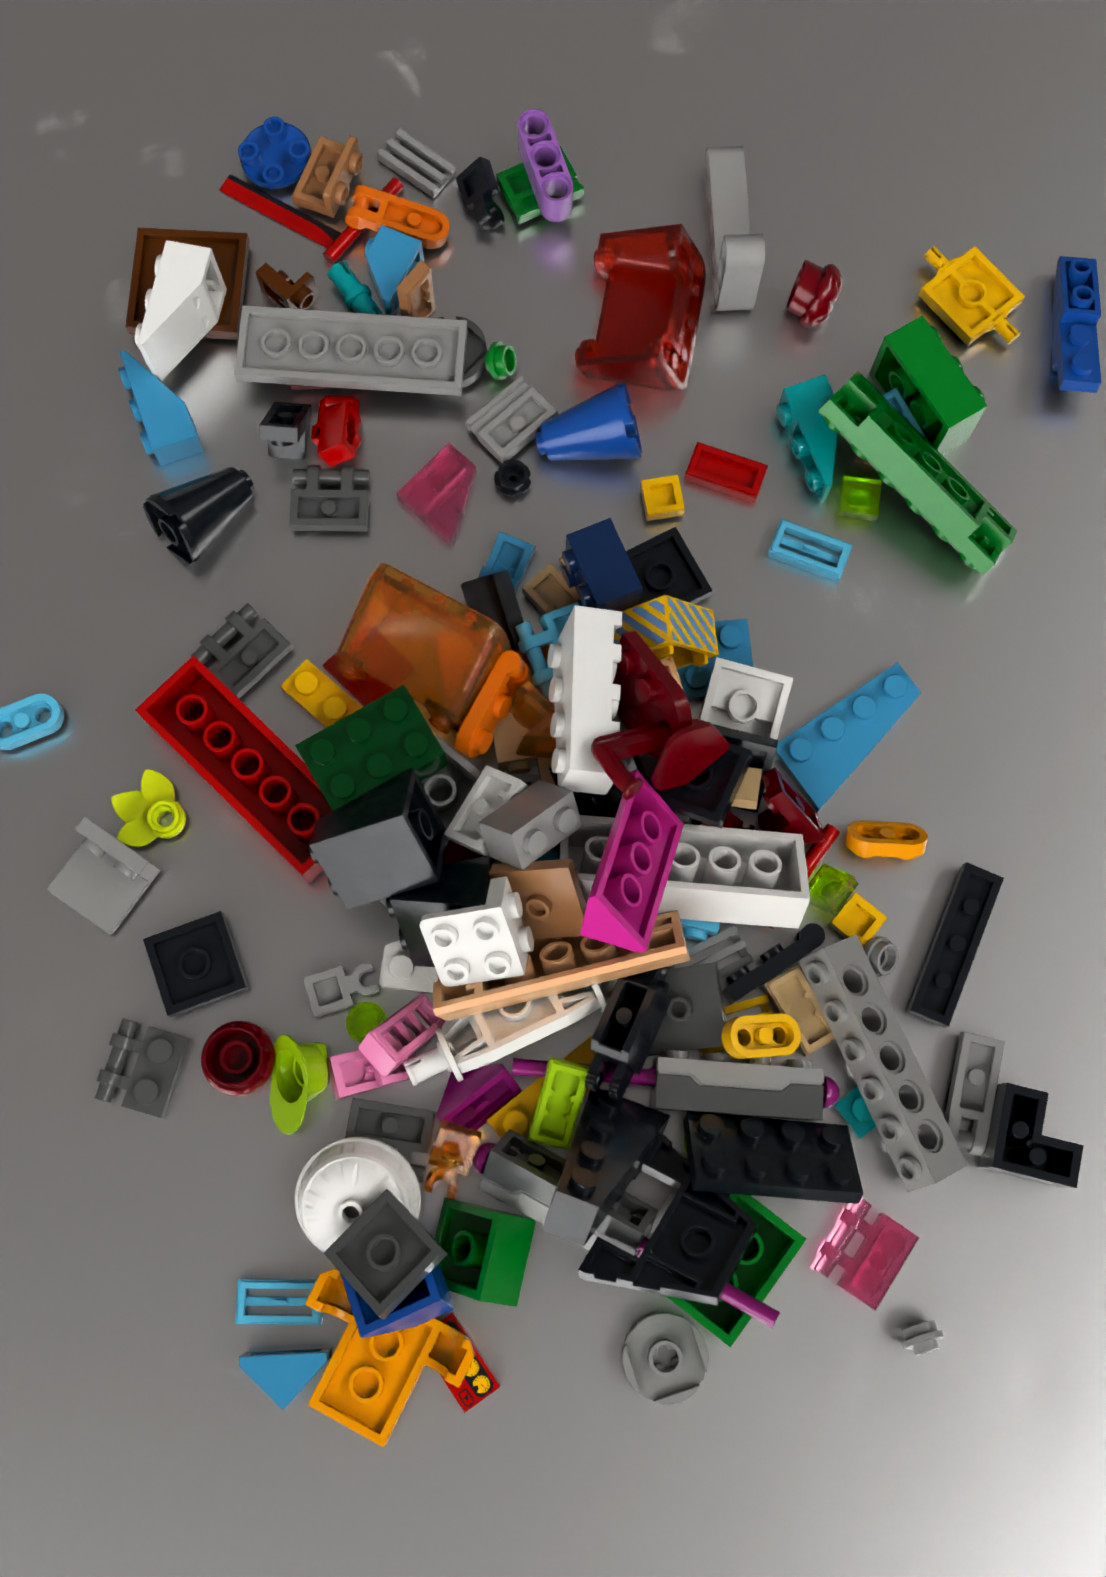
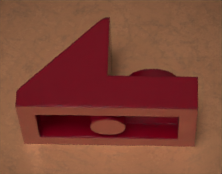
(788, 810)

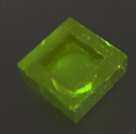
(859, 498)
(831, 888)

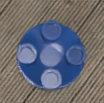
(274, 154)

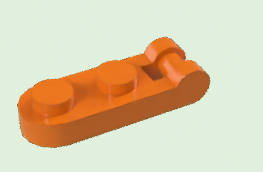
(398, 214)
(492, 704)

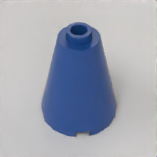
(593, 429)

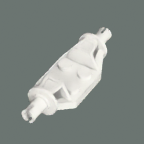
(505, 1031)

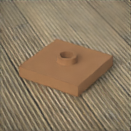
(549, 896)

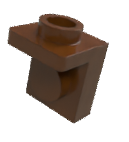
(283, 291)

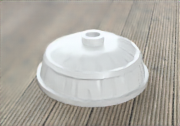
(350, 1174)

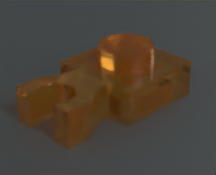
(452, 1154)

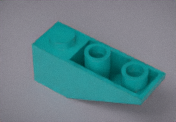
(809, 433)

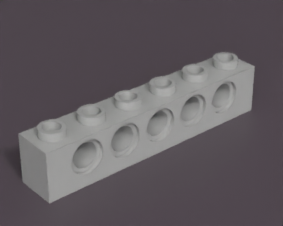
(882, 1064)

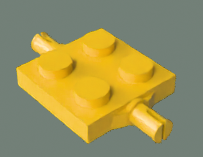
(971, 295)

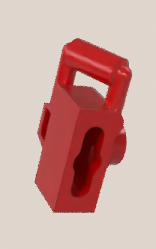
(337, 429)

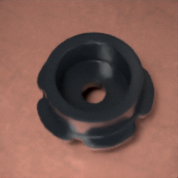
(512, 468)

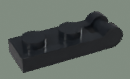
(774, 962)

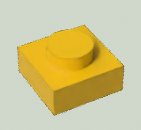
(662, 497)
(858, 919)

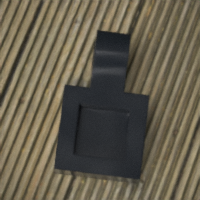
(477, 188)

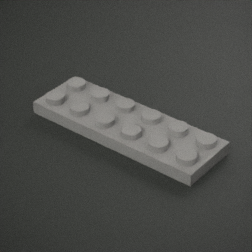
(351, 350)

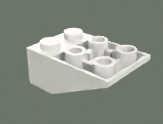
(179, 306)

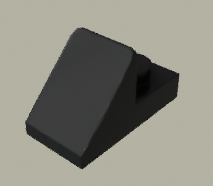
(286, 429)

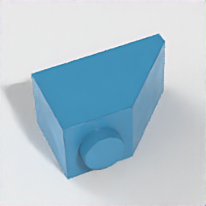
(389, 261)

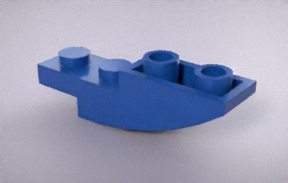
(1074, 325)

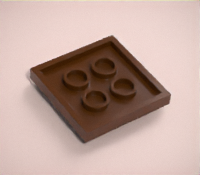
(231, 256)

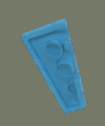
(841, 737)

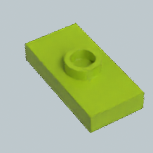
(558, 1103)

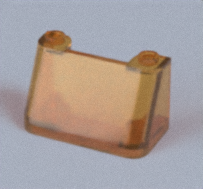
(421, 641)

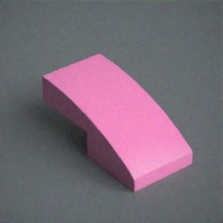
(354, 1074)

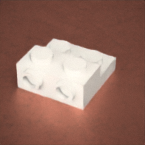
(746, 698)

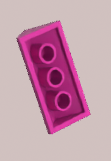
(633, 871)

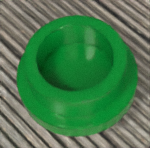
(500, 360)

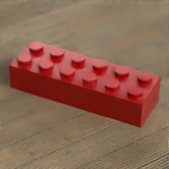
(239, 760)

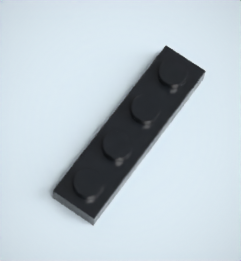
(955, 945)

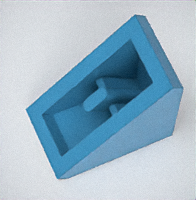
(284, 1372)

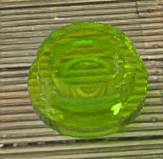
(363, 1019)

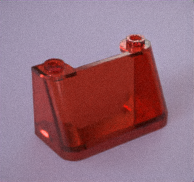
(647, 308)

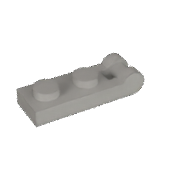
(974, 1089)

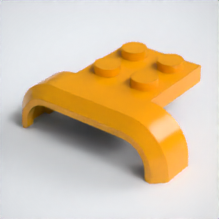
(375, 1375)

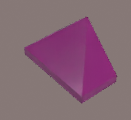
(477, 1096)

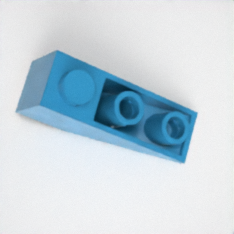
(165, 416)

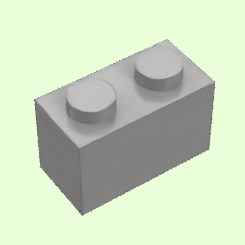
(531, 824)

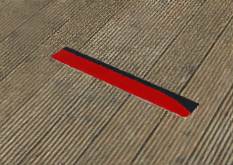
(279, 211)

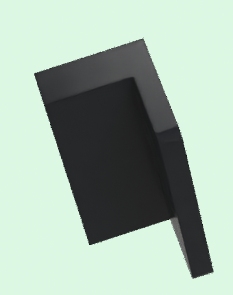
(496, 599)

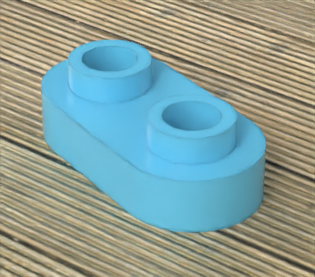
(25, 717)

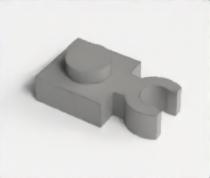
(333, 990)

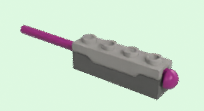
(726, 1086)
(526, 1179)

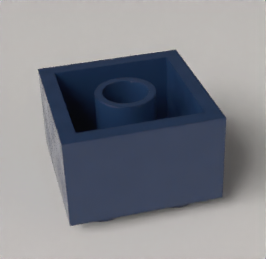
(600, 568)

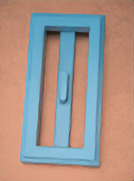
(806, 563)
(242, 1301)

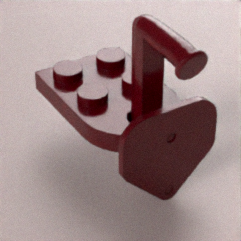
(656, 724)

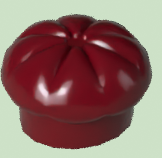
(814, 293)
(238, 1058)

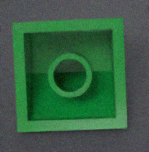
(484, 1251)

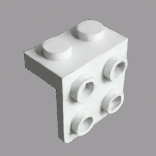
(480, 940)

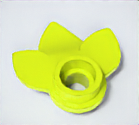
(144, 811)

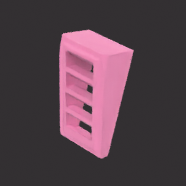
(384, 1050)

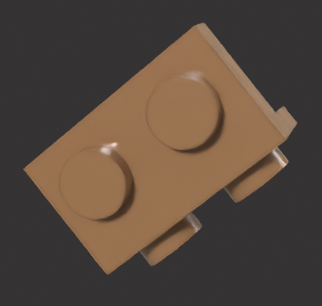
(328, 176)

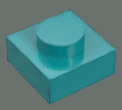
(855, 1113)

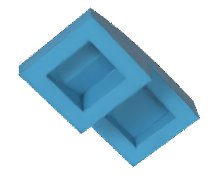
(509, 555)

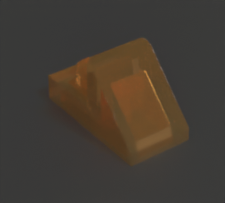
(534, 712)

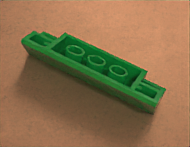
(918, 473)

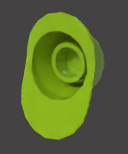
(297, 1078)

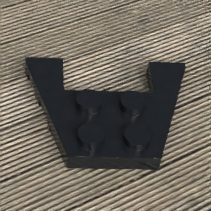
(691, 1247)

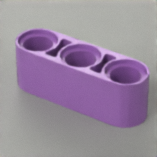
(545, 150)

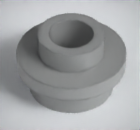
(882, 955)
(922, 1338)

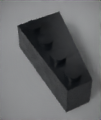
(601, 1163)

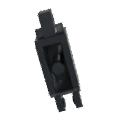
(628, 1029)

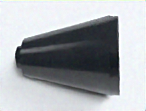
(198, 511)

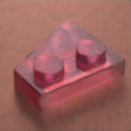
(440, 491)

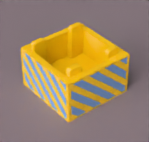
(673, 630)

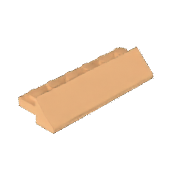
(563, 966)

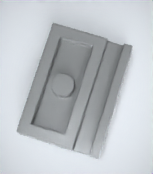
(510, 419)

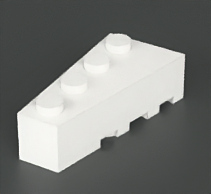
(584, 696)

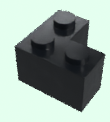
(1017, 1141)

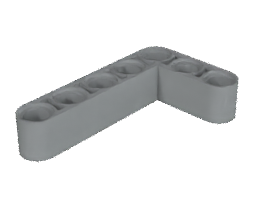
(735, 252)

